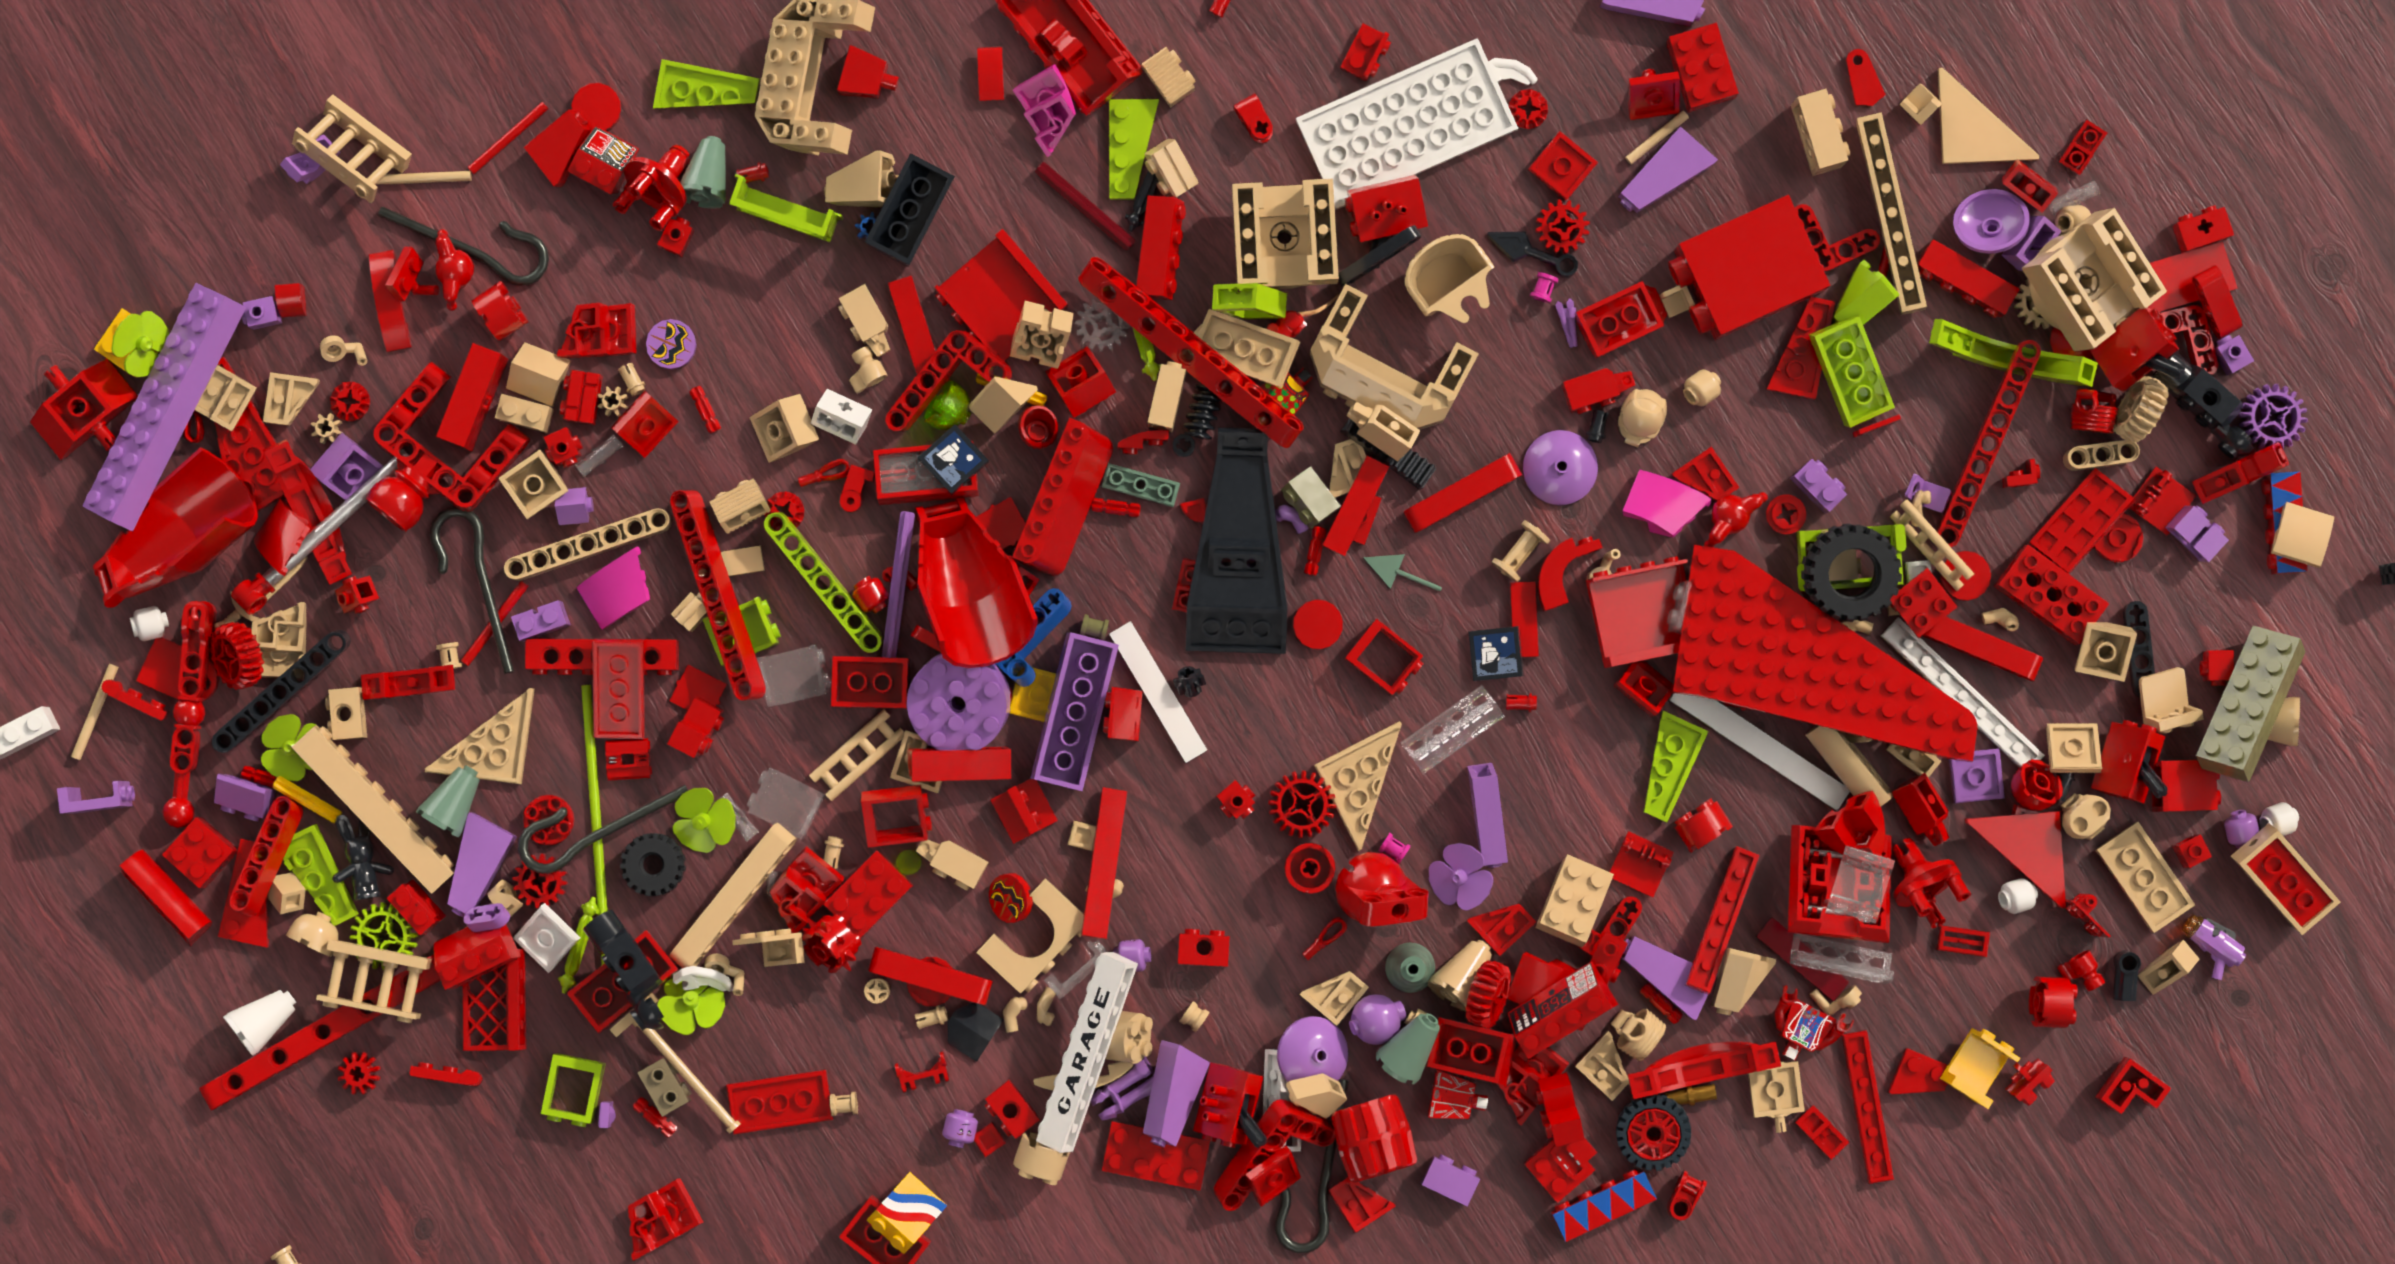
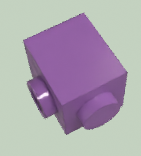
(261, 313)
(2232, 354)
(574, 507)

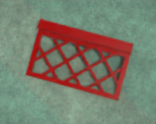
(514, 1005)

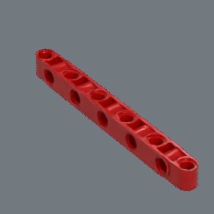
(1176, 339)
(308, 1041)

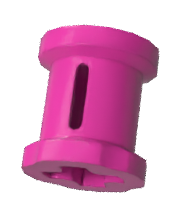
(1544, 287)
(1394, 848)

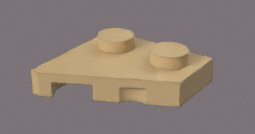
(287, 397)
(1346, 466)
(1336, 996)
(1604, 1067)

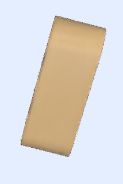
(2112, 450)

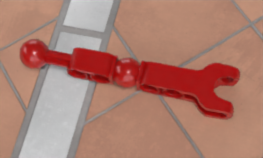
(189, 709)

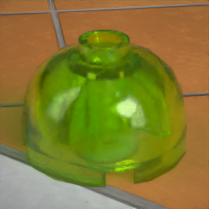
(949, 407)

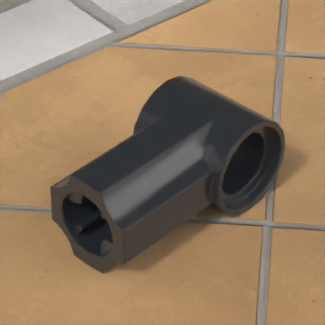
(2126, 979)

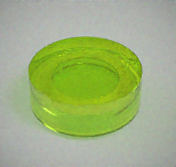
(908, 862)

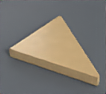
(1972, 131)
(495, 747)
(1357, 779)

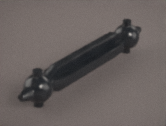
(1147, 189)

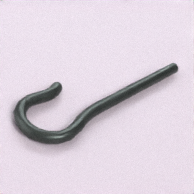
(478, 254)
(480, 570)
(588, 839)
(1322, 1202)

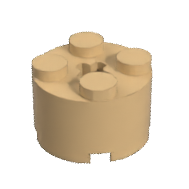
(1131, 1038)
(1039, 1160)

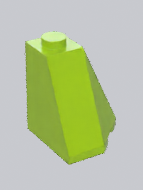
(1864, 295)

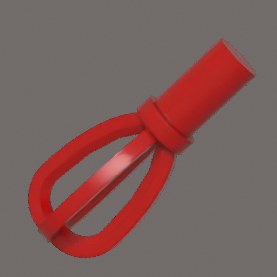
(199, 426)
(817, 476)
(1319, 944)

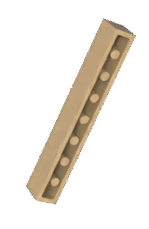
(1891, 213)
(373, 808)

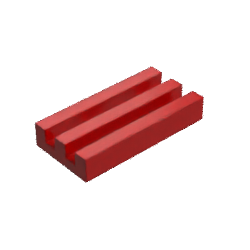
(1941, 938)

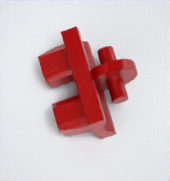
(2028, 1078)

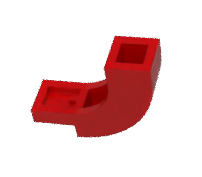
(1550, 576)

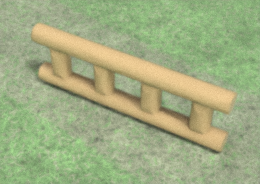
(1943, 551)
(861, 740)

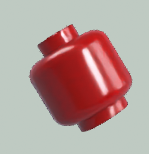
(870, 595)

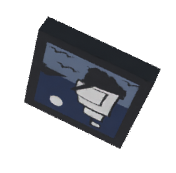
(953, 459)
(1496, 653)

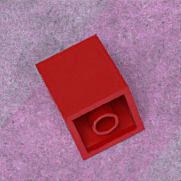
(2188, 787)

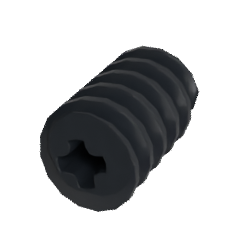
(1202, 413)

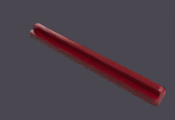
(1085, 206)

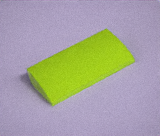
(1851, 371)

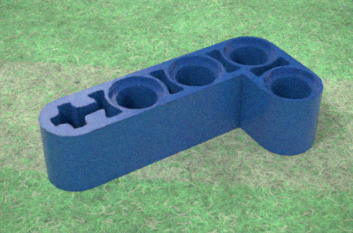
(1057, 613)

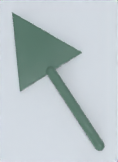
(1388, 567)

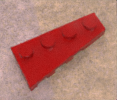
(1799, 367)
(236, 925)

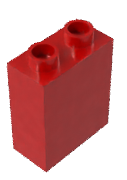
(1748, 268)

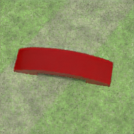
(389, 311)
(408, 682)

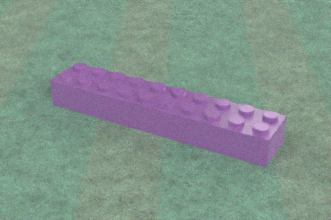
(164, 406)

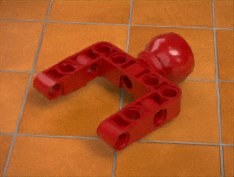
(420, 473)

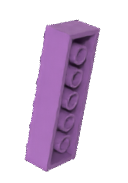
(1074, 711)

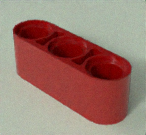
(2217, 302)

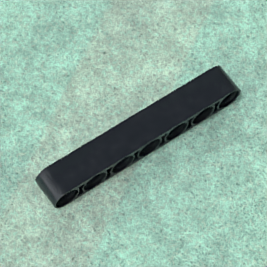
(270, 696)

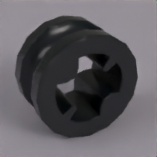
(1179, 452)

